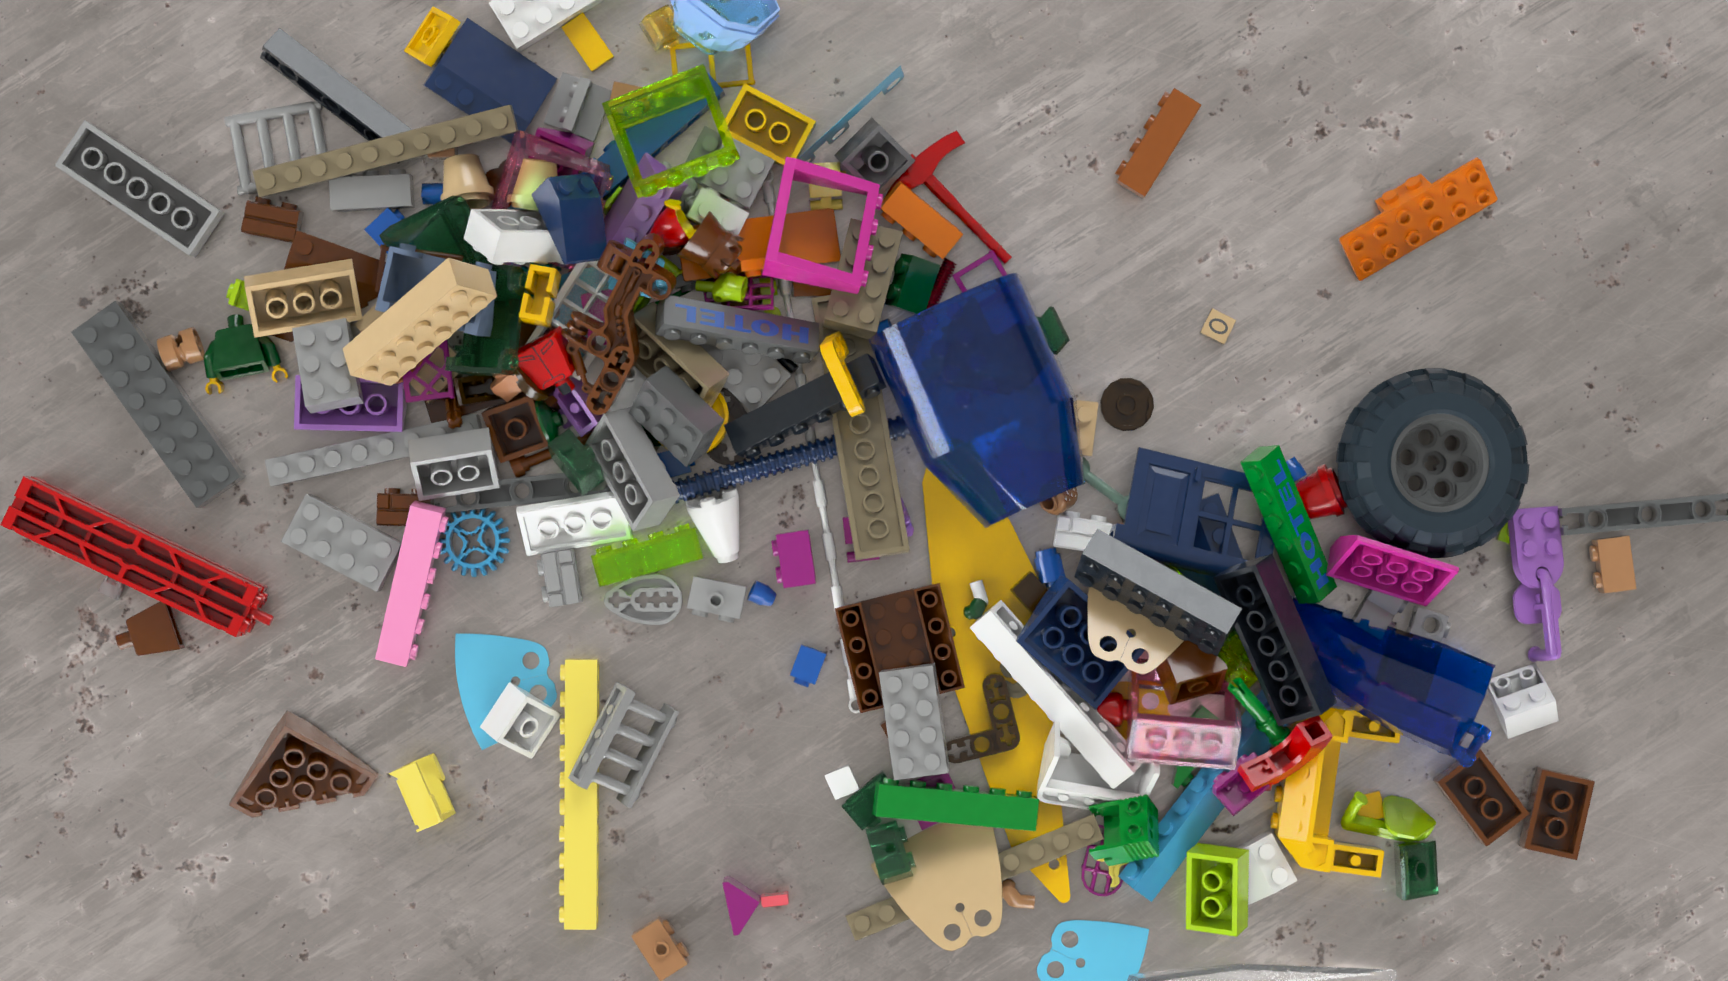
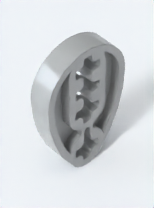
(650, 614)

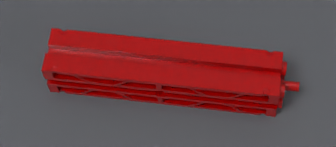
(136, 557)

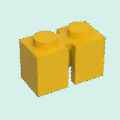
(543, 284)

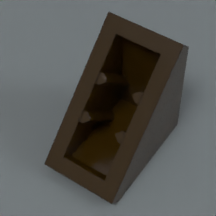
(474, 390)

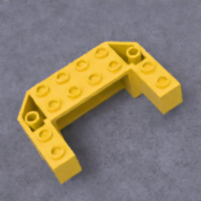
(1308, 796)

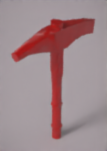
(922, 173)

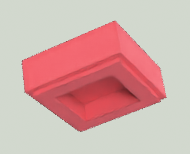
(775, 899)

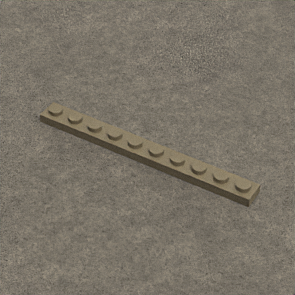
(385, 151)
(1012, 862)

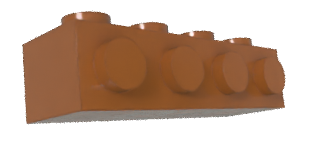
(1158, 143)

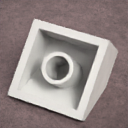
(520, 720)

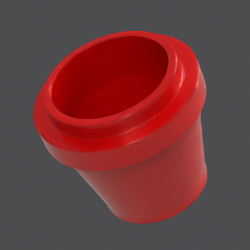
(1321, 493)

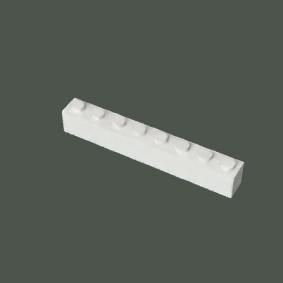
(1078, 720)

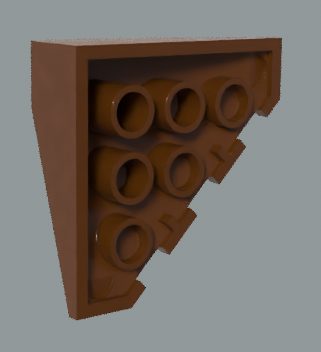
(311, 250)
(300, 767)

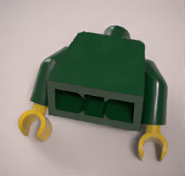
(239, 354)

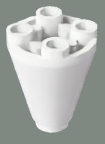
(718, 522)

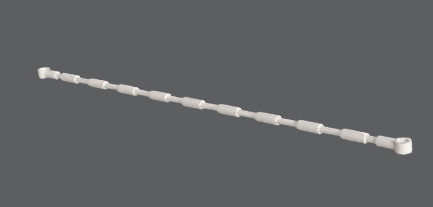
(818, 484)

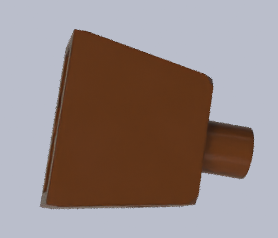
(152, 631)

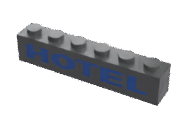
(737, 329)

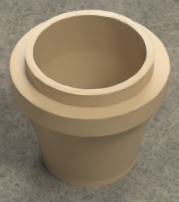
(466, 178)

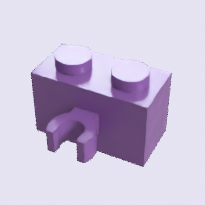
(575, 409)

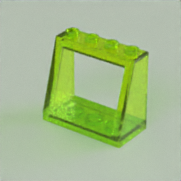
(656, 101)

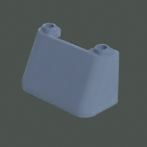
(407, 268)

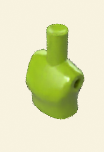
(726, 287)

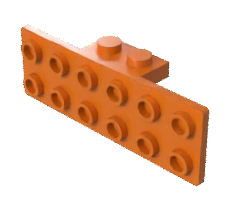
(1416, 215)
(804, 235)

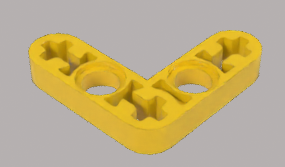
(834, 352)

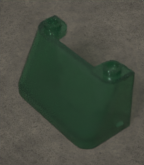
(499, 352)

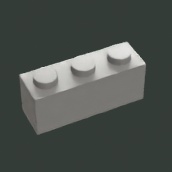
(372, 191)

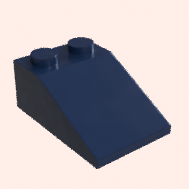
(573, 216)

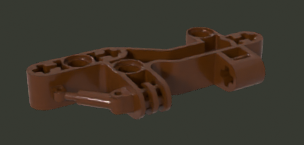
(634, 276)

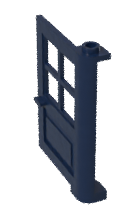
(1166, 511)

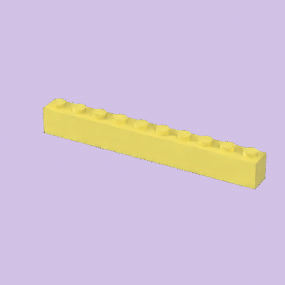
(580, 805)

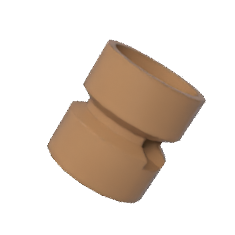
(180, 349)

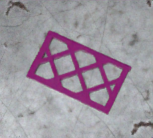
(409, 376)

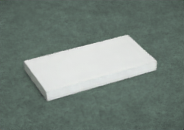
(572, 523)

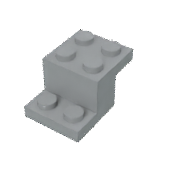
(742, 178)

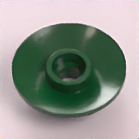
(548, 420)

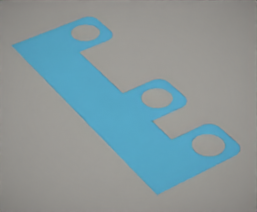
(843, 123)

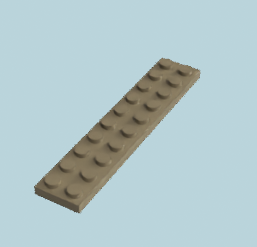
(866, 463)

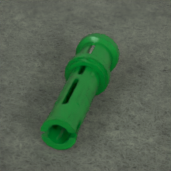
(1264, 718)

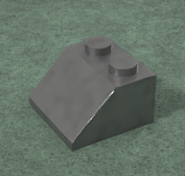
(875, 156)

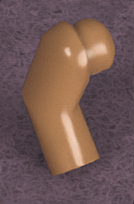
(1014, 898)

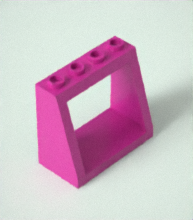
(803, 271)

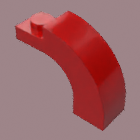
(1289, 756)

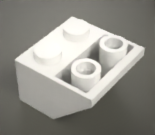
(1522, 700)

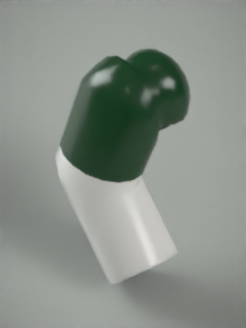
(979, 601)

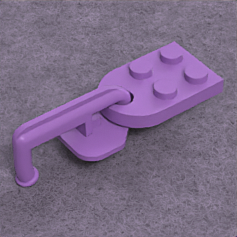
(1538, 566)

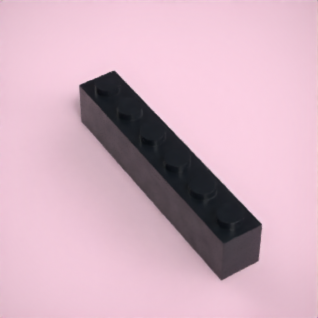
(800, 409)

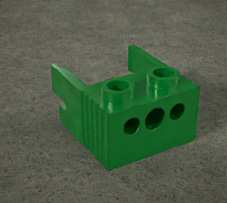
(1129, 830)

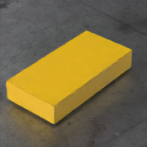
(587, 42)

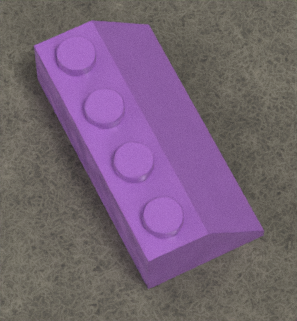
(635, 216)
(382, 410)

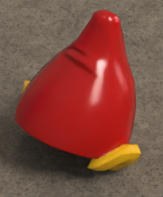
(672, 225)

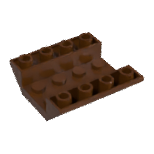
(898, 633)

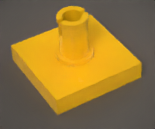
(432, 36)

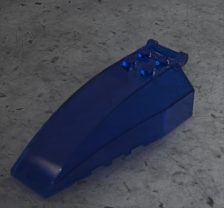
(1402, 681)

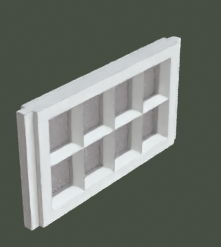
(587, 280)

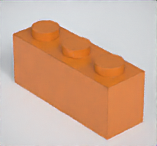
(920, 221)

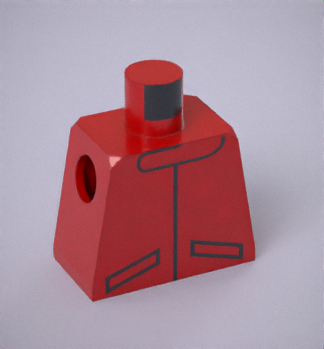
(548, 361)

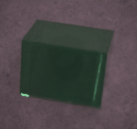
(1416, 869)

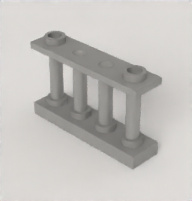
(610, 724)

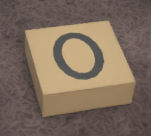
(1217, 326)

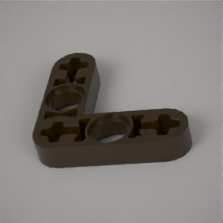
(994, 734)

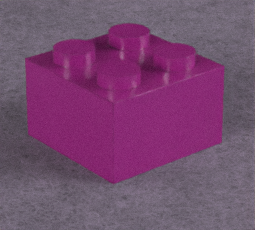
(795, 559)

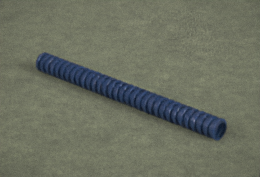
(770, 464)

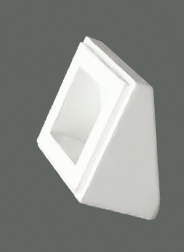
(842, 782)

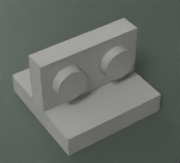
(578, 106)

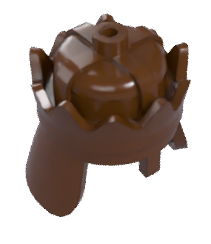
(712, 247)

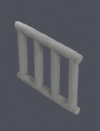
(261, 118)

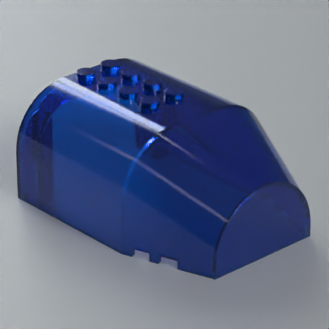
(986, 399)

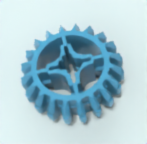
(493, 554)

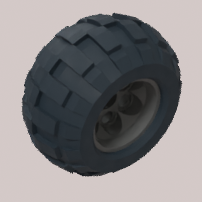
(1487, 445)

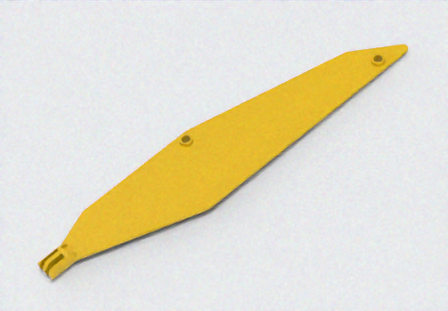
(961, 554)

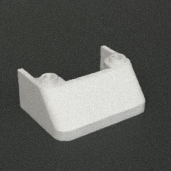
(1074, 782)

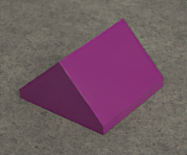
(740, 903)

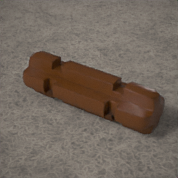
(453, 411)

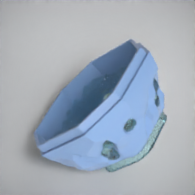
(723, 24)

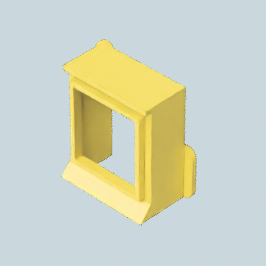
(424, 791)

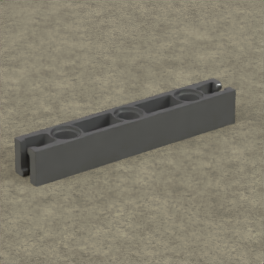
(541, 489)
(1628, 514)

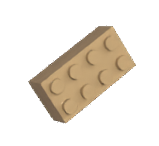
(302, 297)

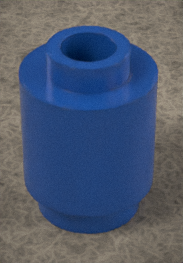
(1048, 566)

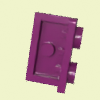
(1233, 790)

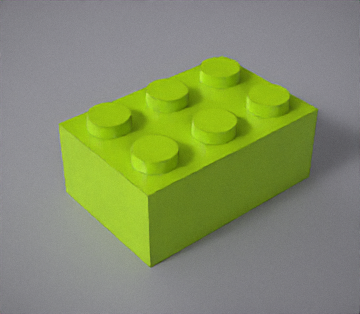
(1217, 889)

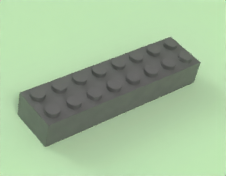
(158, 404)

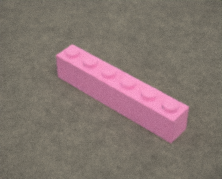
(410, 583)

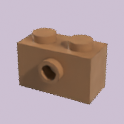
(661, 948)

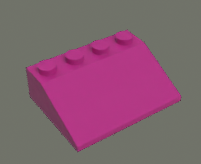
(1388, 569)

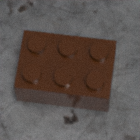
(1481, 798)
(1556, 813)

